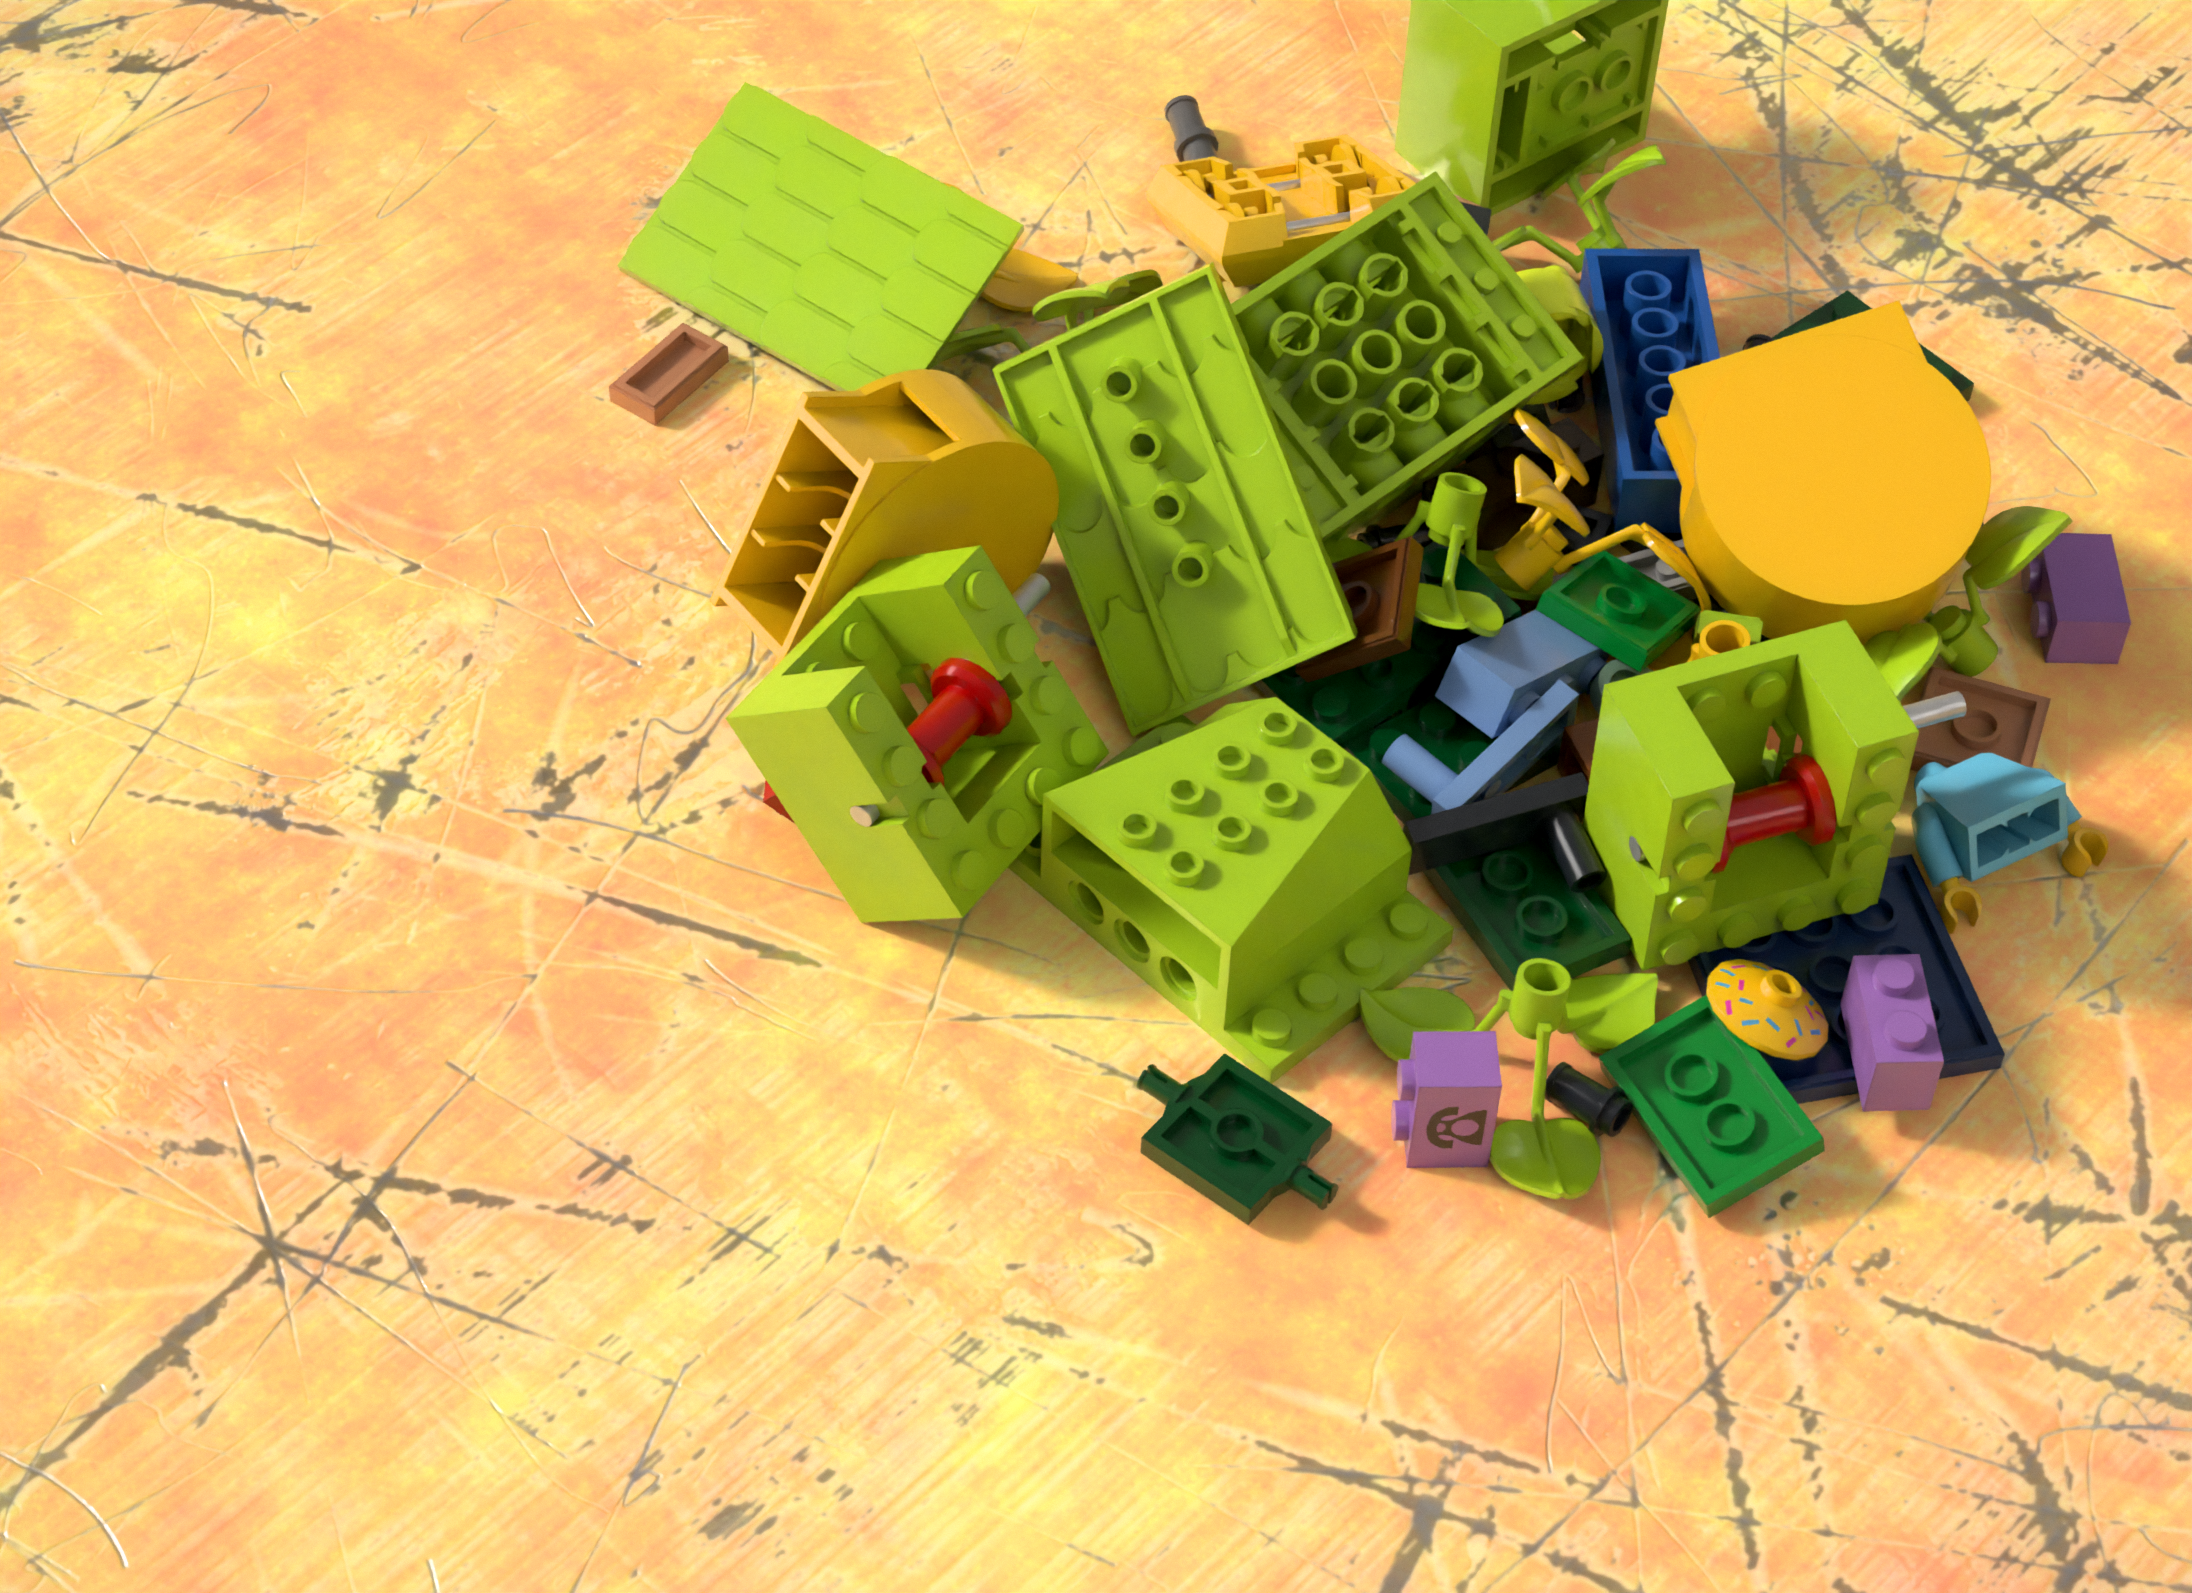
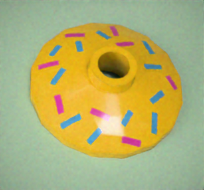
(1767, 1009)

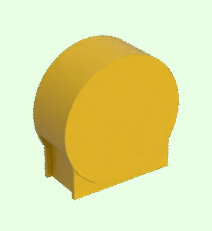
(1827, 476)
(877, 478)

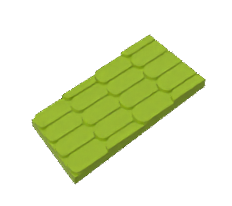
(819, 245)
(1176, 501)

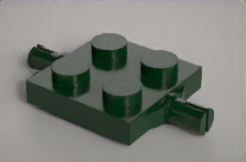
(1236, 1138)

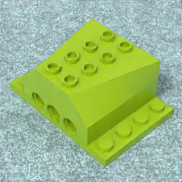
(1396, 354)
(1240, 877)

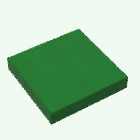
(1619, 609)

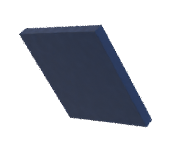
(1821, 960)

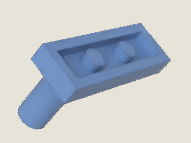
(1495, 767)

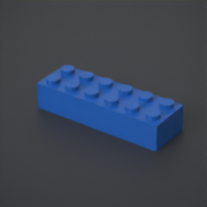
(1652, 324)

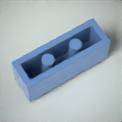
(1504, 675)

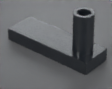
(1542, 810)

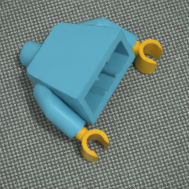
(1988, 817)

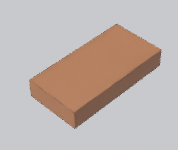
(668, 374)

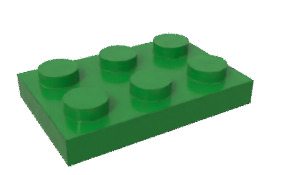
(1711, 1106)

